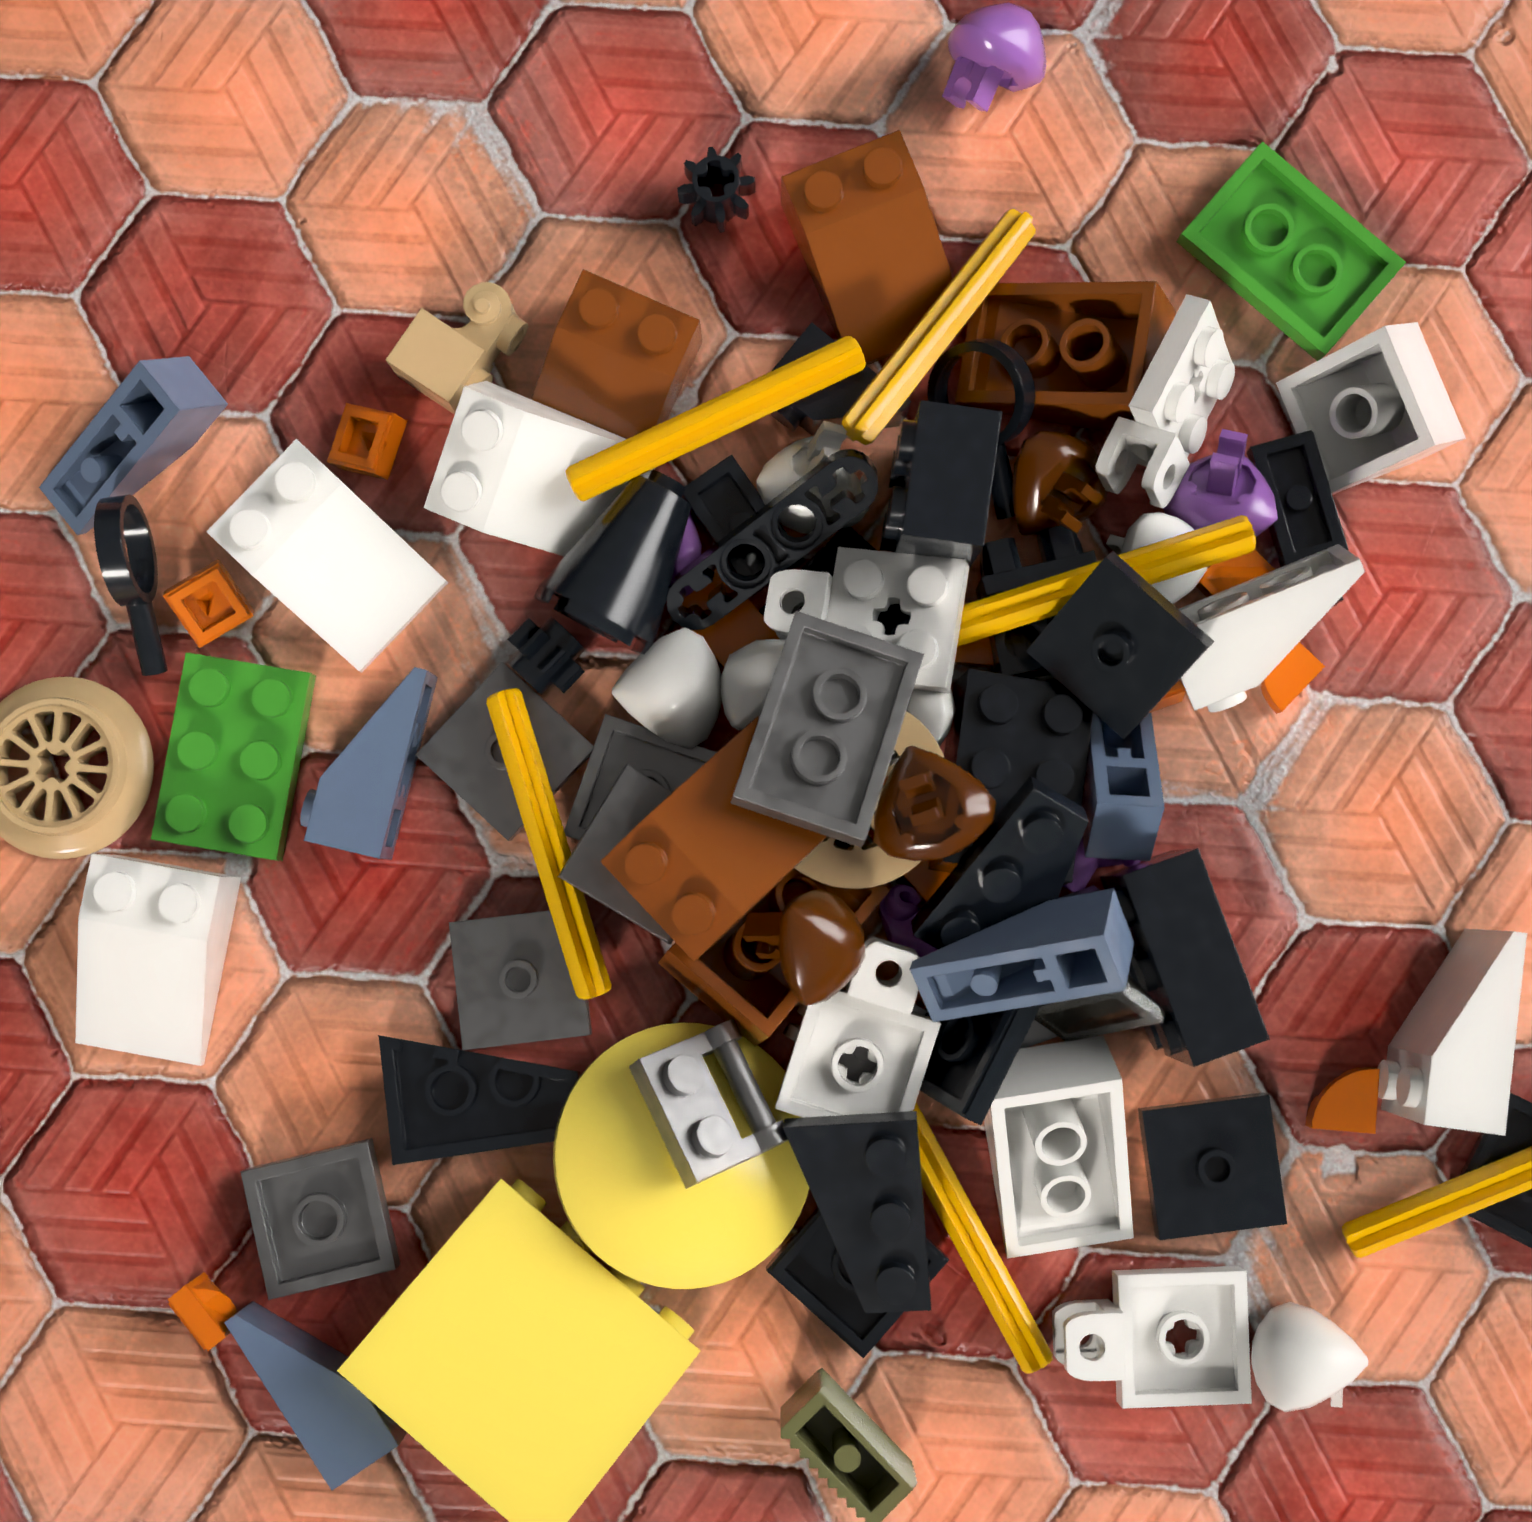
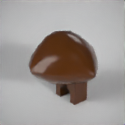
(1055, 483)
(930, 808)
(815, 941)

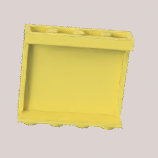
(521, 1359)

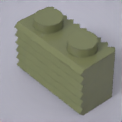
(847, 1447)

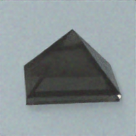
(1101, 1013)

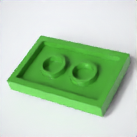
(1290, 251)
(233, 756)

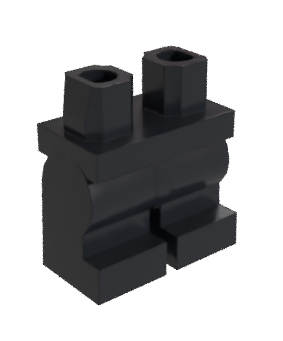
(1003, 571)

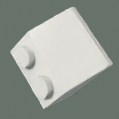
(1373, 405)

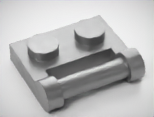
(692, 1111)

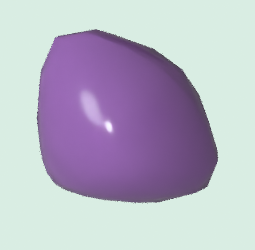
(993, 49)
(1224, 488)

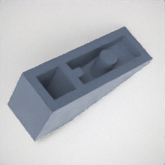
(133, 437)
(368, 784)
(1122, 793)
(1034, 958)
(326, 1412)

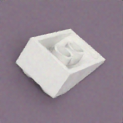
(509, 469)
(327, 556)
(1262, 623)
(151, 956)
(1459, 1041)
(1060, 1149)

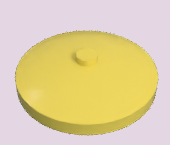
(629, 1195)

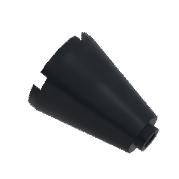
(624, 563)

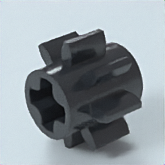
(721, 171)
(546, 655)

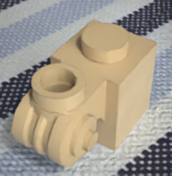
(445, 358)

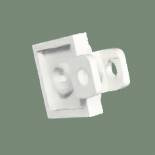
(1170, 405)
(865, 585)
(866, 1015)
(1131, 1341)

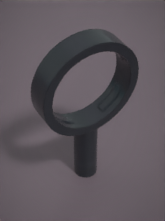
(1024, 405)
(131, 581)

